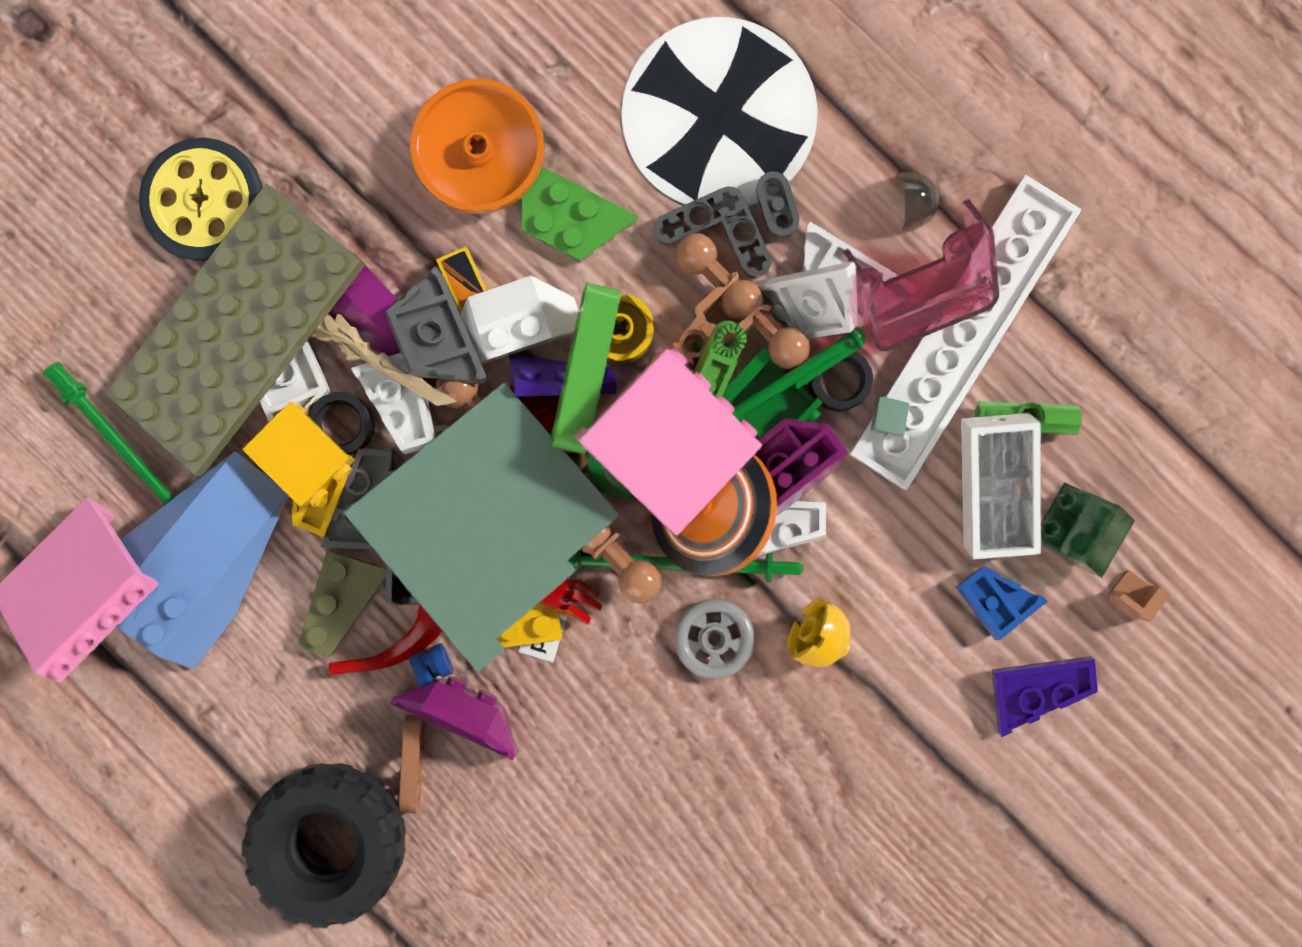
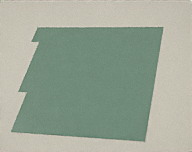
(483, 522)

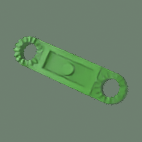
(719, 362)

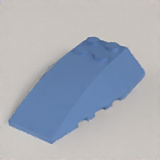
(203, 558)

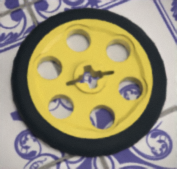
(163, 176)

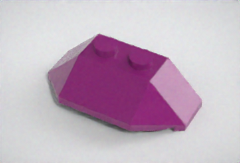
(799, 457)
(462, 713)

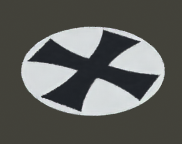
(718, 110)

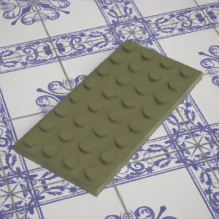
(234, 329)

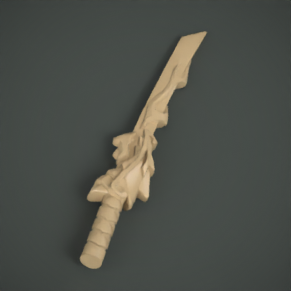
(355, 348)

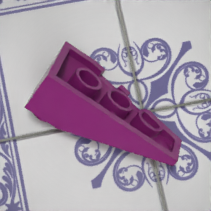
(365, 308)

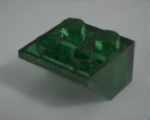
(1084, 529)

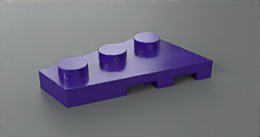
(545, 376)
(1035, 689)

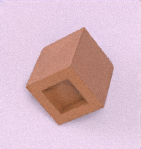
(1138, 596)

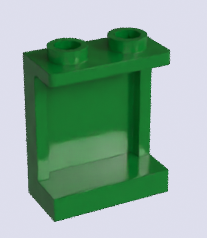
(789, 404)

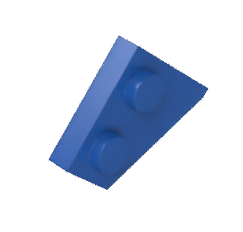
(998, 601)

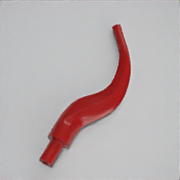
(417, 639)

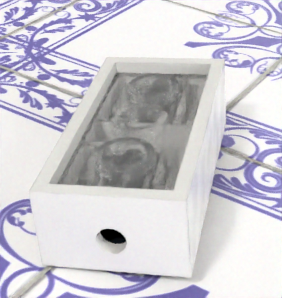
(1001, 485)

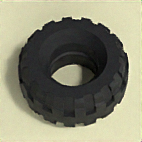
(295, 884)

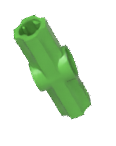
(1052, 418)

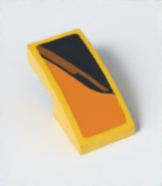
(461, 275)

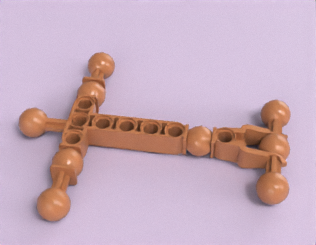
(741, 302)

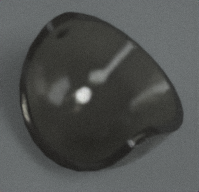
(920, 199)

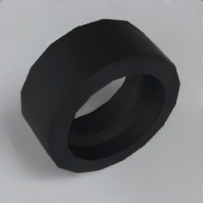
(864, 389)
(365, 414)

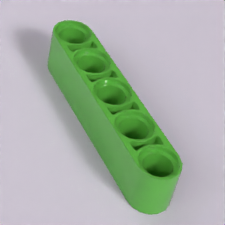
(585, 365)

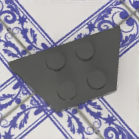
(433, 333)

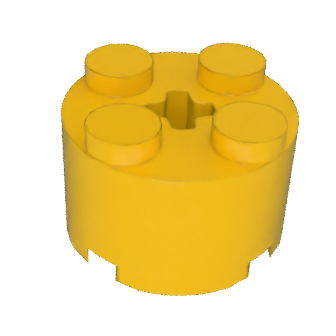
(639, 330)

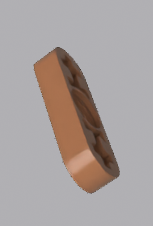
(411, 764)

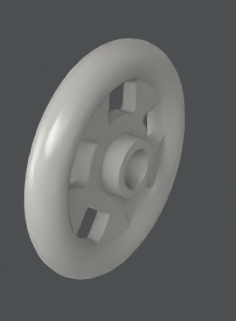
(715, 667)

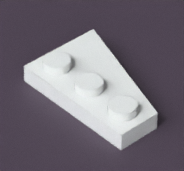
(401, 409)
(797, 525)

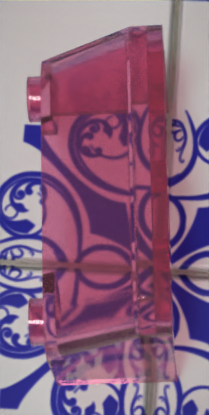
(935, 293)

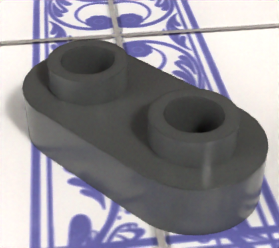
(777, 206)

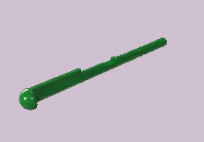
(806, 371)

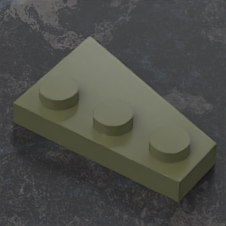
(338, 600)

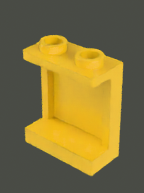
(299, 456)

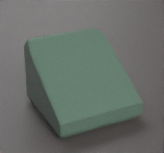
(889, 416)

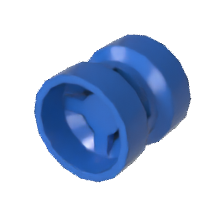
(431, 664)

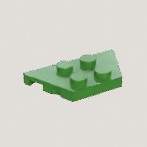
(571, 216)

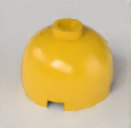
(821, 636)

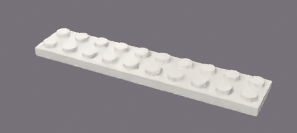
(952, 358)

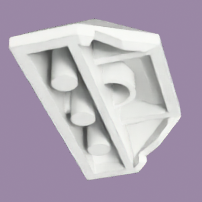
(517, 317)

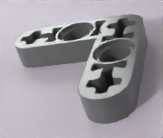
(728, 219)

